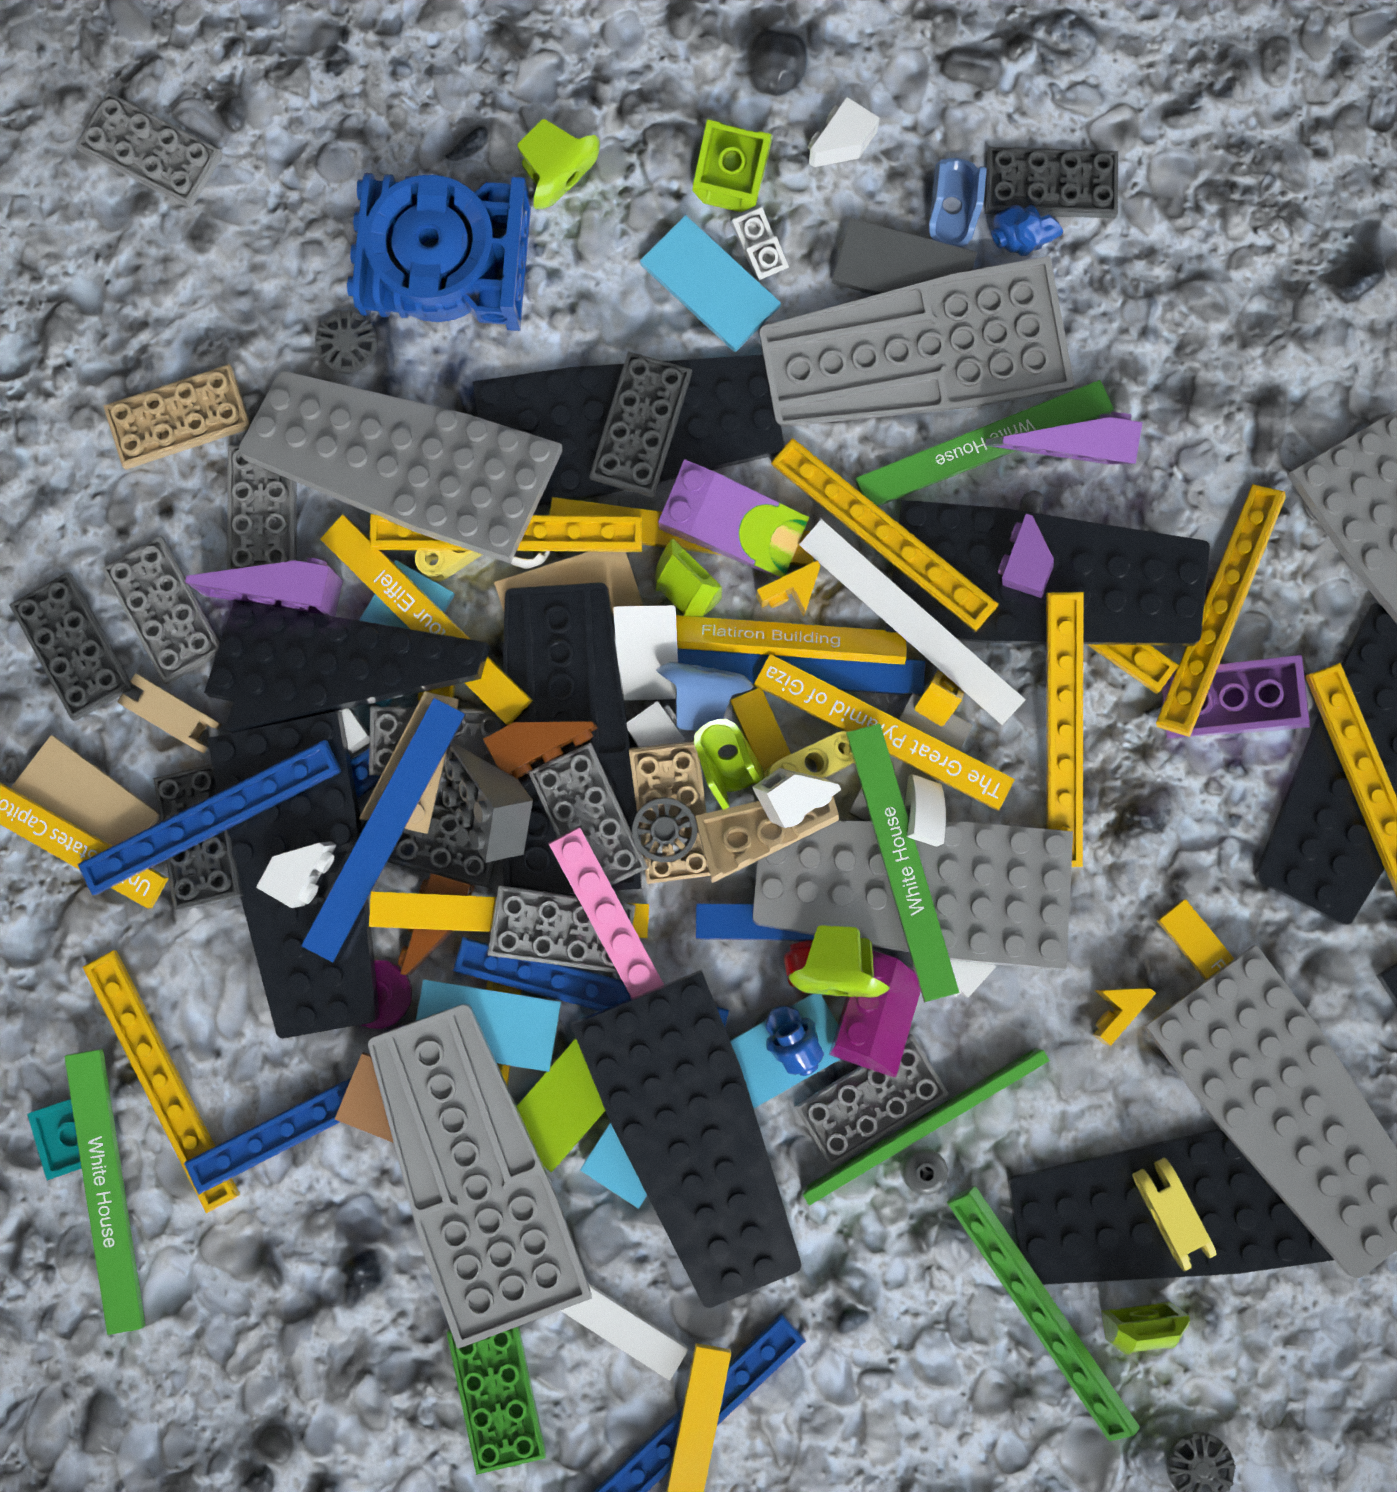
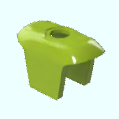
(555, 161)
(731, 772)
(839, 965)

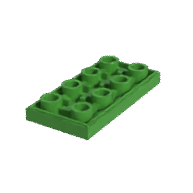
(498, 1401)

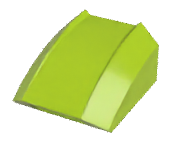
(731, 166)
(686, 582)
(1145, 1327)

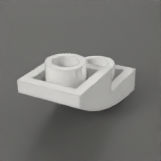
(759, 244)
(927, 810)

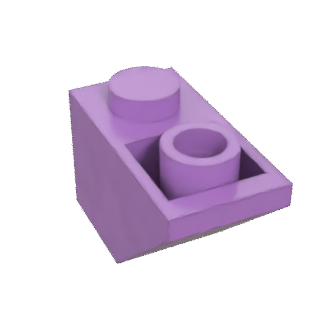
(1030, 560)

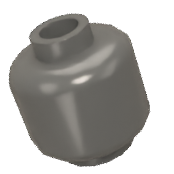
(918, 1159)

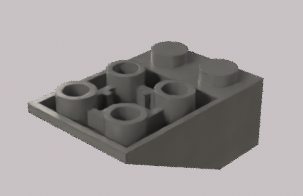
(487, 805)

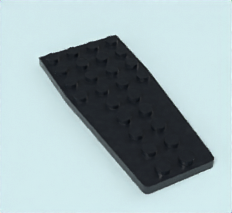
(720, 425)
(1133, 581)
(567, 661)
(1320, 840)
(301, 987)
(692, 1135)
(1094, 1226)

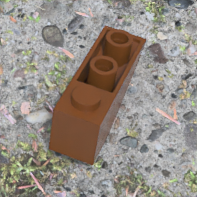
(526, 742)
(426, 941)

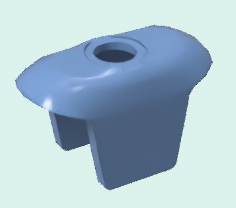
(962, 181)
(702, 692)

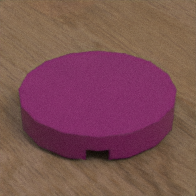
(393, 994)

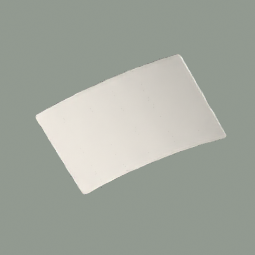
(644, 642)

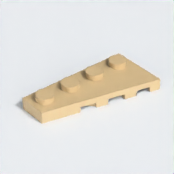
(422, 815)
(745, 835)

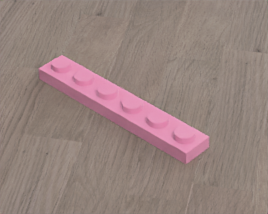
(605, 912)

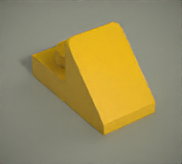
(798, 583)
(939, 699)
(1126, 1005)

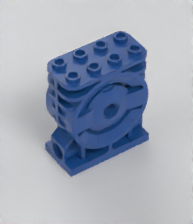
(425, 210)

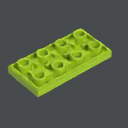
(561, 1107)

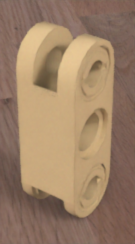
(169, 713)

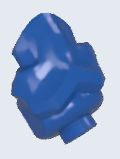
(1024, 230)
(793, 1040)

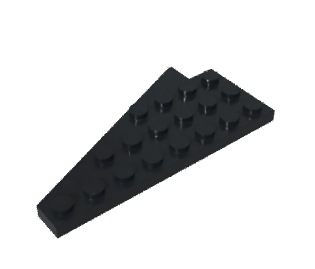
(308, 664)

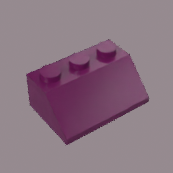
(876, 1028)

